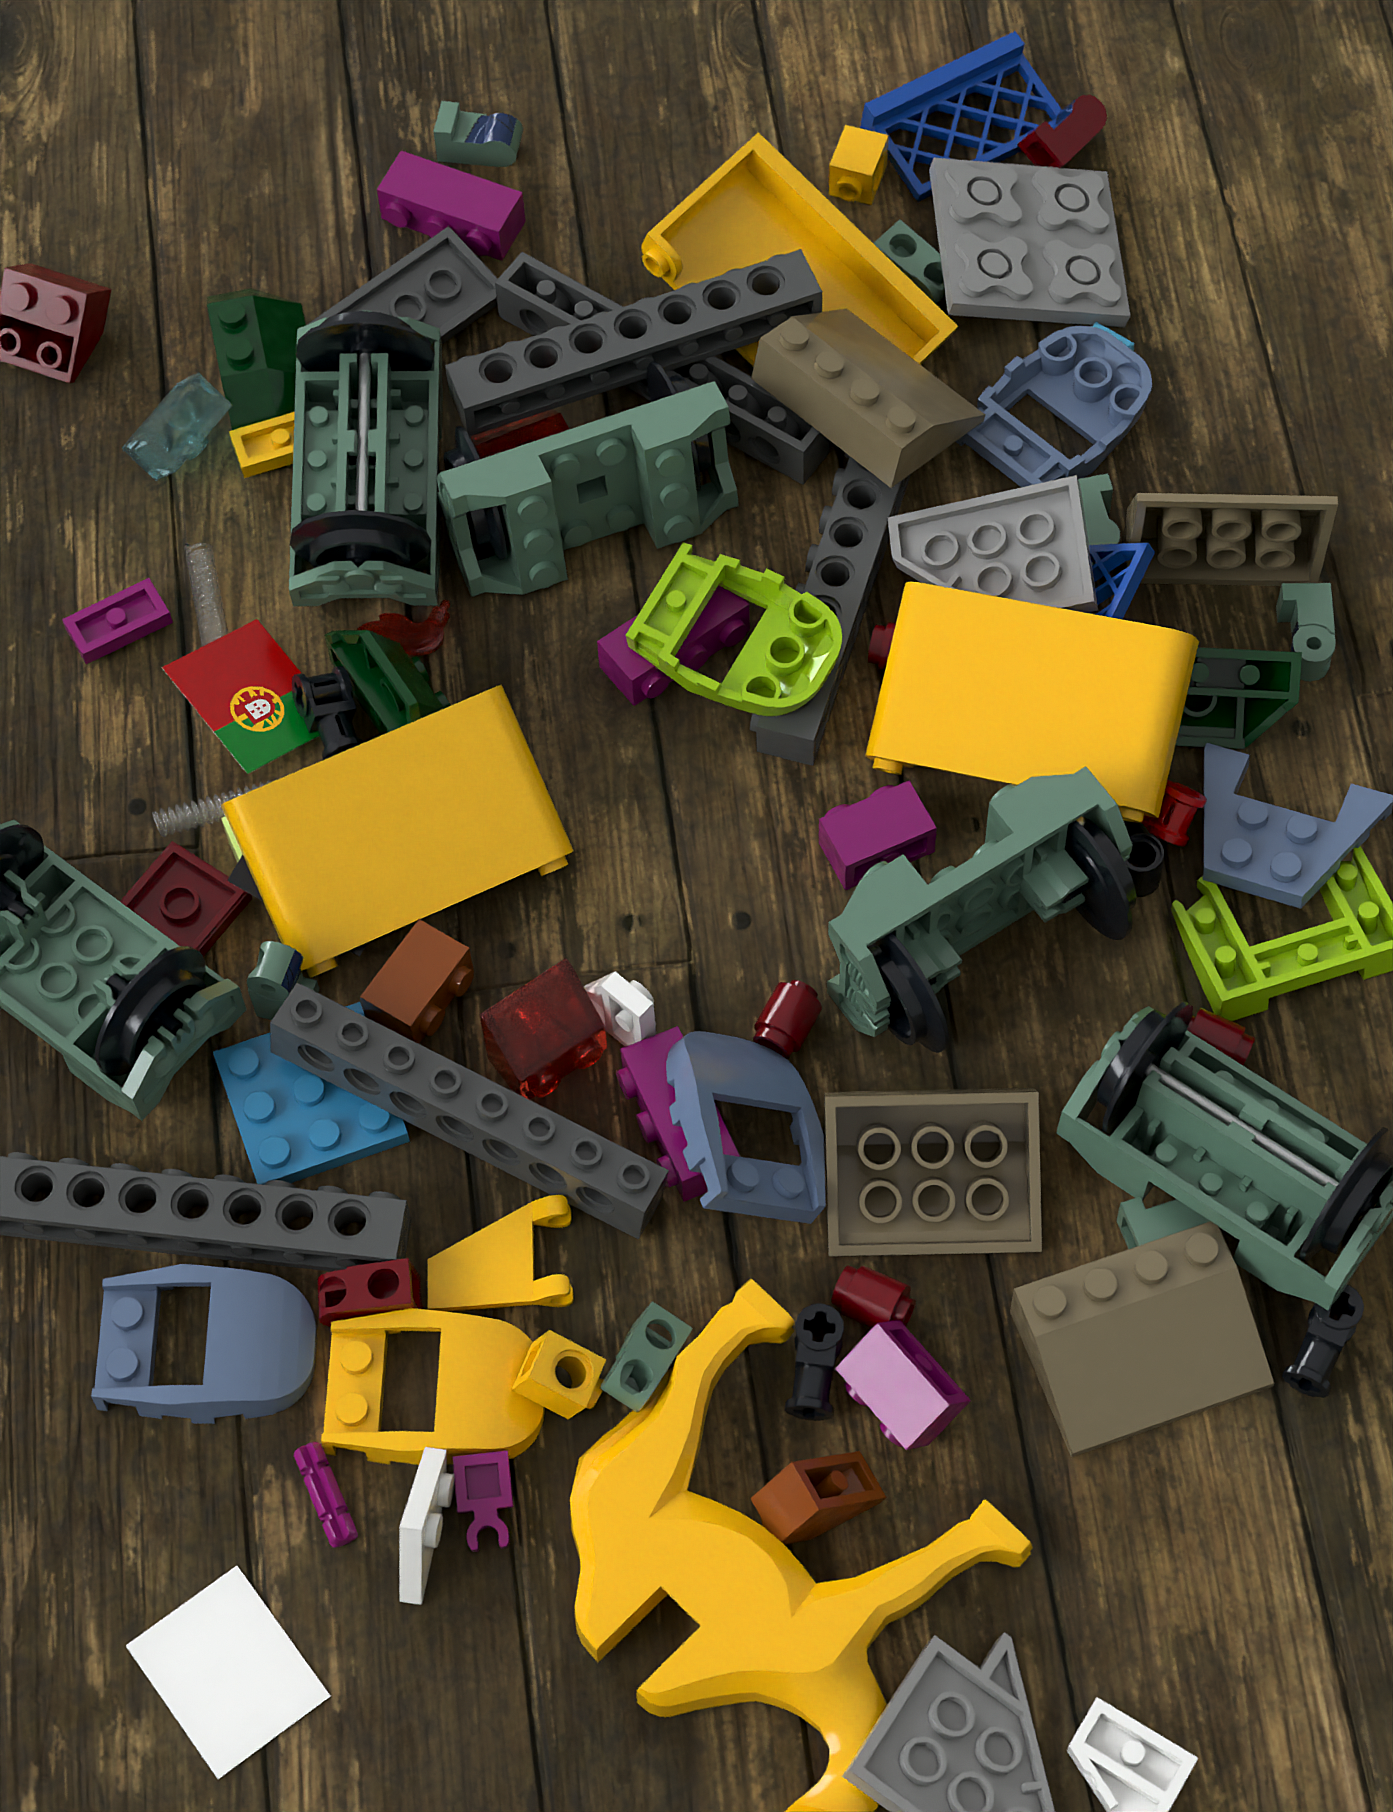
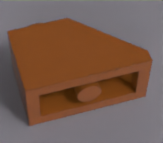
(817, 1496)

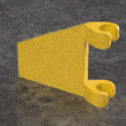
(498, 1264)

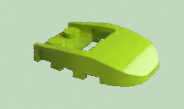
(781, 660)

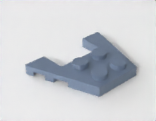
(1275, 848)

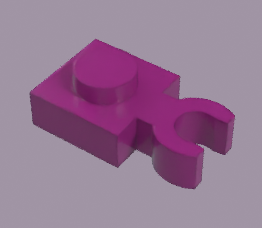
(484, 1488)

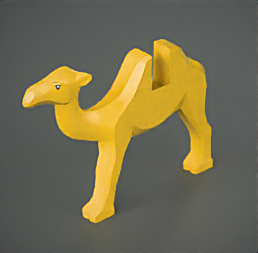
(759, 1612)

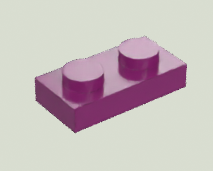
(117, 621)

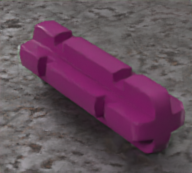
(325, 1494)

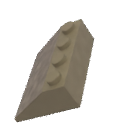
(862, 392)
(1231, 537)
(933, 1172)
(1141, 1338)

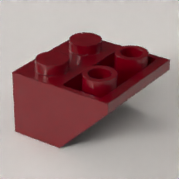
(50, 320)

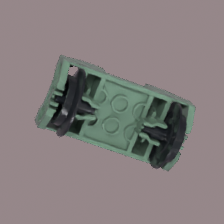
(1045, 850)
(101, 977)

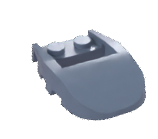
(1080, 378)
(746, 1073)
(255, 1353)

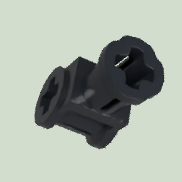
(327, 708)
(1324, 1344)
(815, 1362)

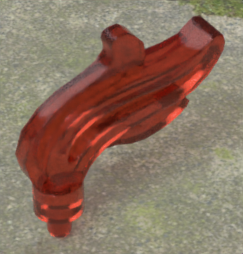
(414, 637)

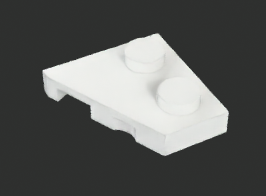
(623, 1008)
(423, 1523)
(1128, 1762)

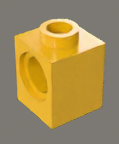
(858, 165)
(538, 1377)

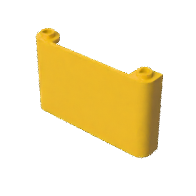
(767, 208)
(1031, 693)
(398, 828)

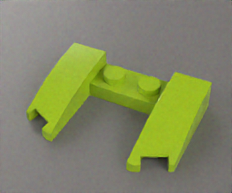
(1243, 977)

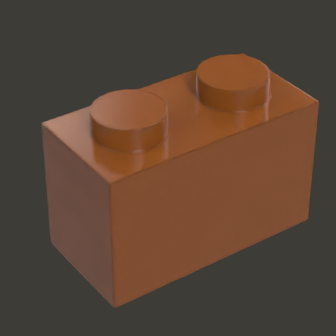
(418, 983)

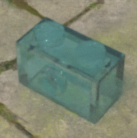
(177, 427)

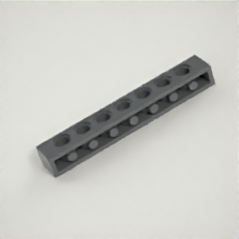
(621, 343)
(760, 425)
(800, 732)
(468, 1110)
(210, 1235)

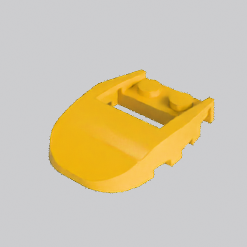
(474, 1388)

